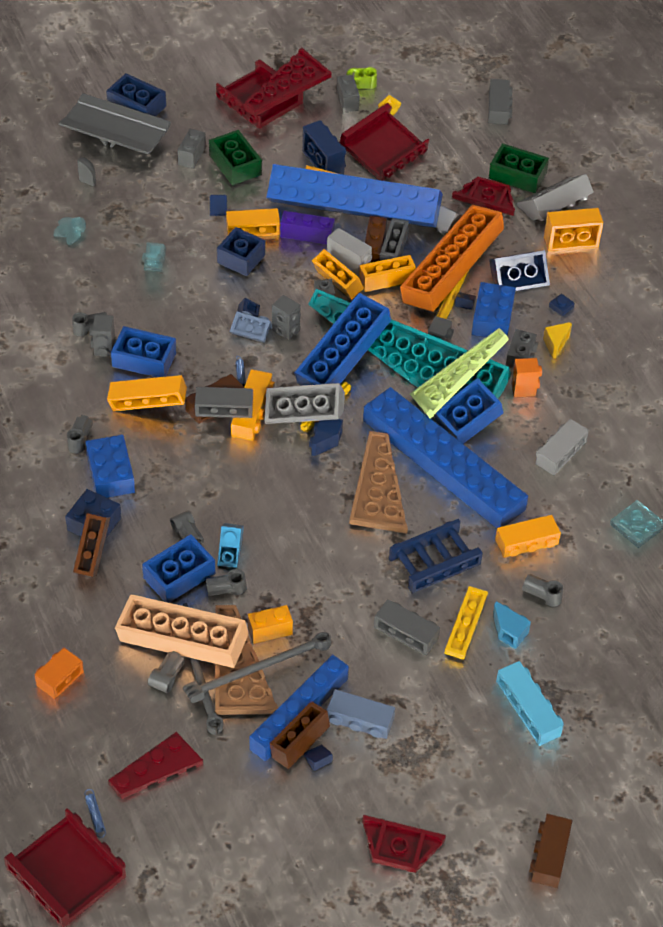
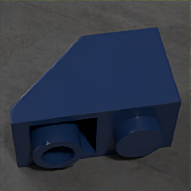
(326, 435)

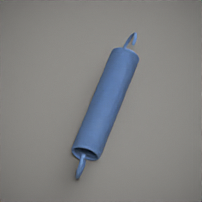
(240, 371)
(95, 813)

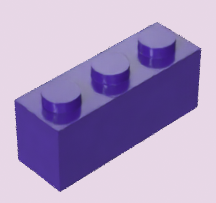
(306, 227)

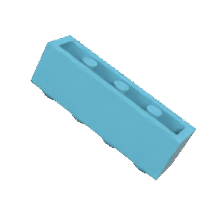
(530, 703)

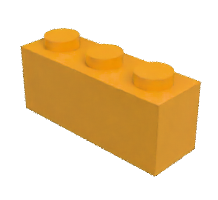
(257, 222)
(386, 273)
(341, 276)
(527, 536)

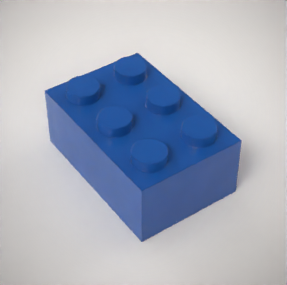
(493, 309)
(143, 352)
(469, 411)
(110, 466)
(178, 568)

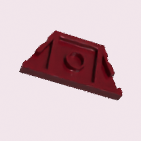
(487, 194)
(400, 844)

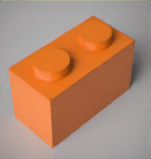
(526, 377)
(59, 673)

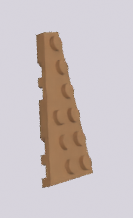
(378, 492)
(247, 693)

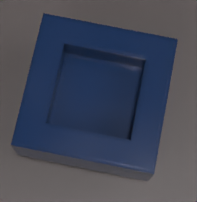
(561, 304)

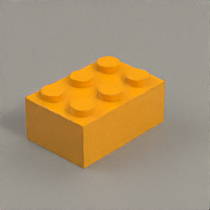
(573, 229)

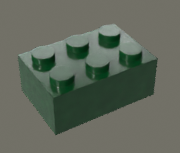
(235, 157)
(518, 168)

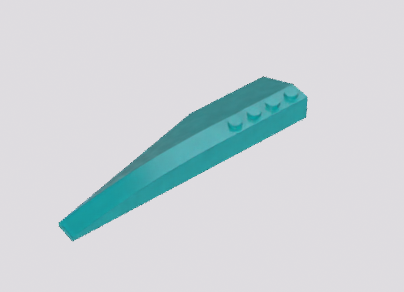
(413, 352)

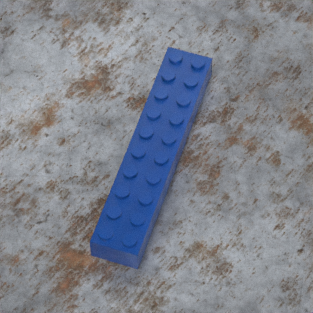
(354, 195)
(445, 458)

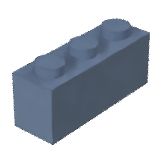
(360, 714)

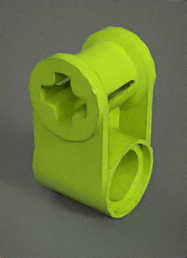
(364, 77)

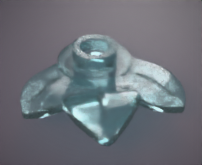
(70, 228)

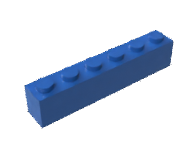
(316, 688)

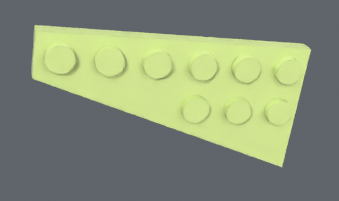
(447, 382)

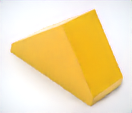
(556, 337)

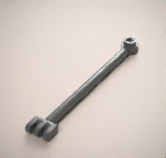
(196, 692)
(213, 719)

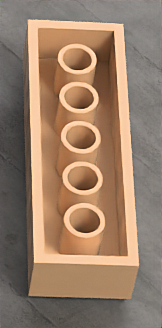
(182, 630)

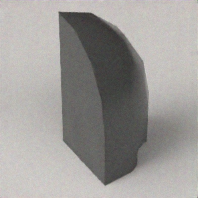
(86, 171)

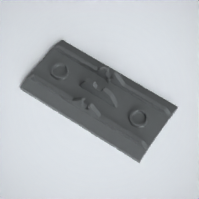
(116, 124)

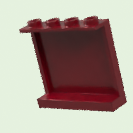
(240, 90)
(382, 143)
(67, 869)

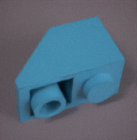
(230, 545)
(509, 625)

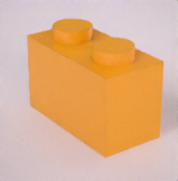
(270, 624)

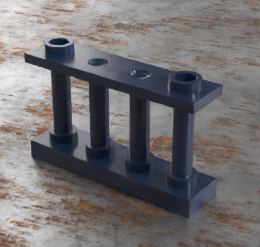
(435, 572)

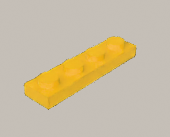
(466, 622)

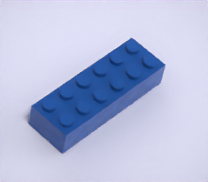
(344, 343)

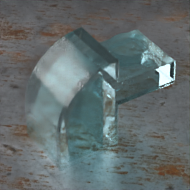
(154, 257)

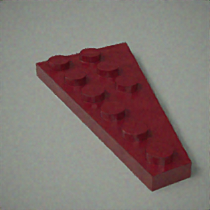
(288, 81)

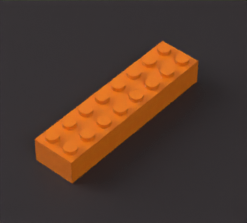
(452, 258)

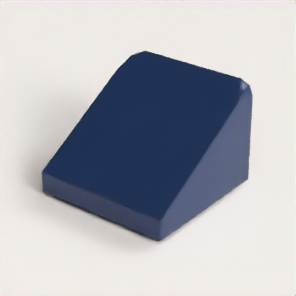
(218, 205)
(465, 300)
(249, 306)
(318, 757)

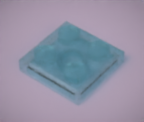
(637, 523)

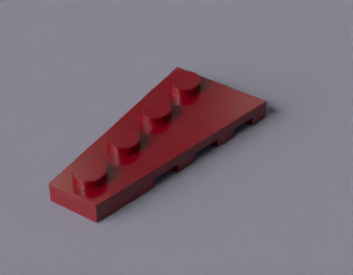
(162, 761)

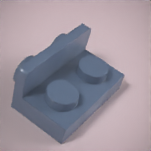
(251, 327)

